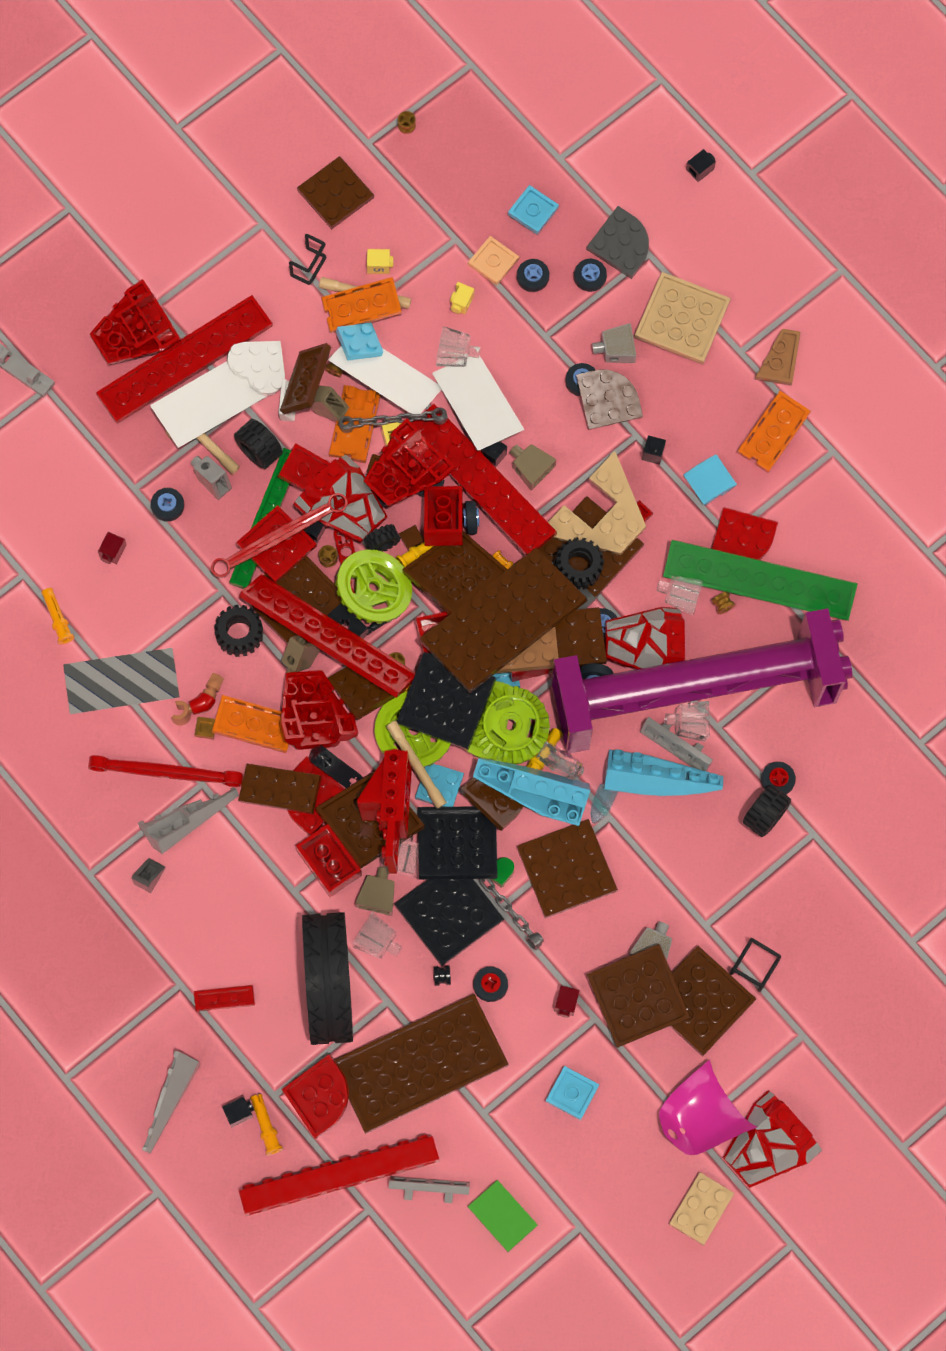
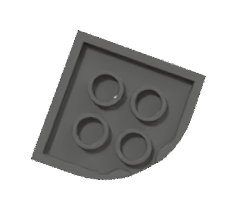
(621, 242)

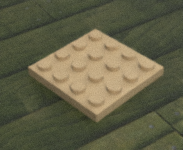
(682, 318)

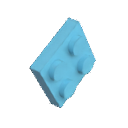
(533, 209)
(359, 341)
(446, 780)
(572, 1093)

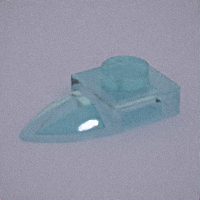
(602, 803)

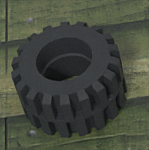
(258, 443)
(582, 549)
(244, 644)
(767, 810)

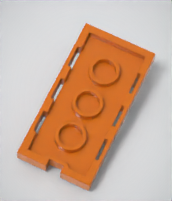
(362, 306)
(774, 431)
(353, 444)
(250, 724)

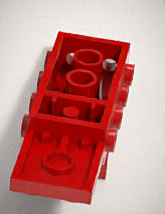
(388, 802)

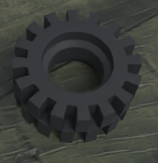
(382, 538)

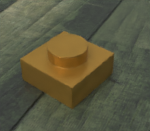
(204, 728)

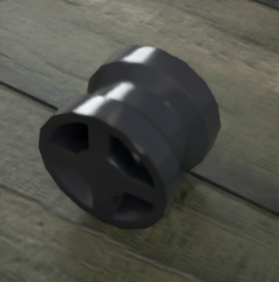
(442, 975)

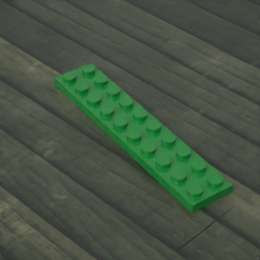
(761, 579)

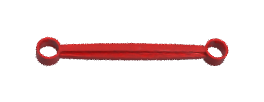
(279, 535)
(228, 778)

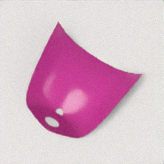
(703, 1112)

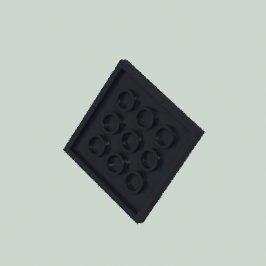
(442, 706)
(456, 844)
(449, 915)

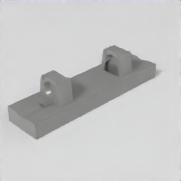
(25, 372)
(662, 736)
(429, 1185)

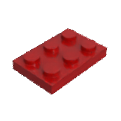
(301, 467)

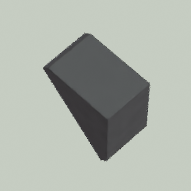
(148, 875)

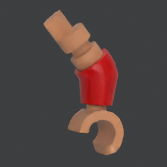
(201, 703)

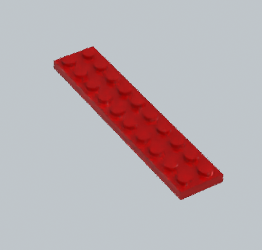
(183, 359)
(487, 485)
(328, 635)

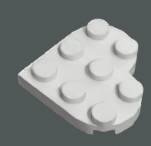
(259, 364)

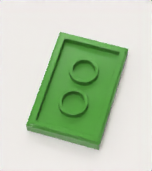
(502, 1216)

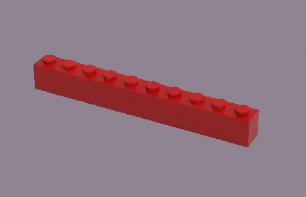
(338, 1176)

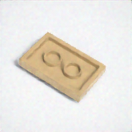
(701, 1209)

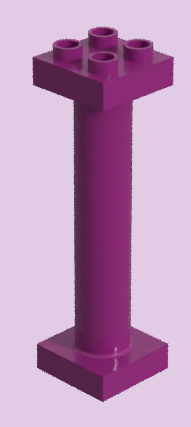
(808, 658)

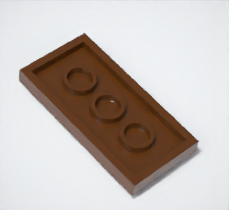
(305, 378)
(280, 788)

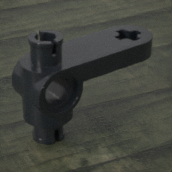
(333, 766)

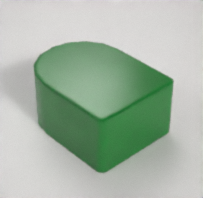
(505, 870)

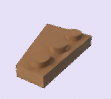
(781, 360)

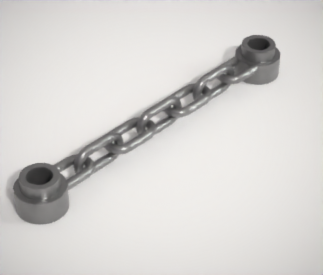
(350, 426)
(533, 940)

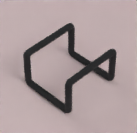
(318, 253)
(761, 985)

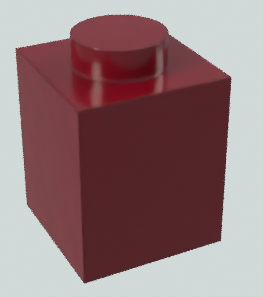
(111, 548)
(566, 1001)

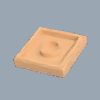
(493, 260)

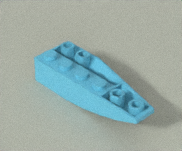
(656, 776)
(536, 789)

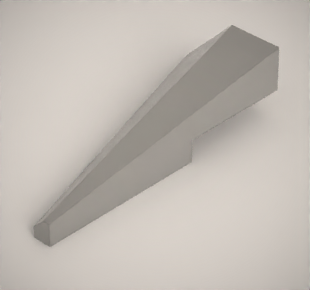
(170, 829)
(177, 1082)

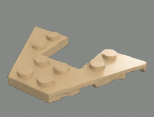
(619, 526)

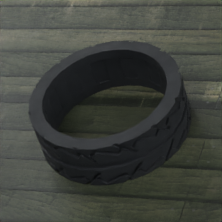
(327, 978)

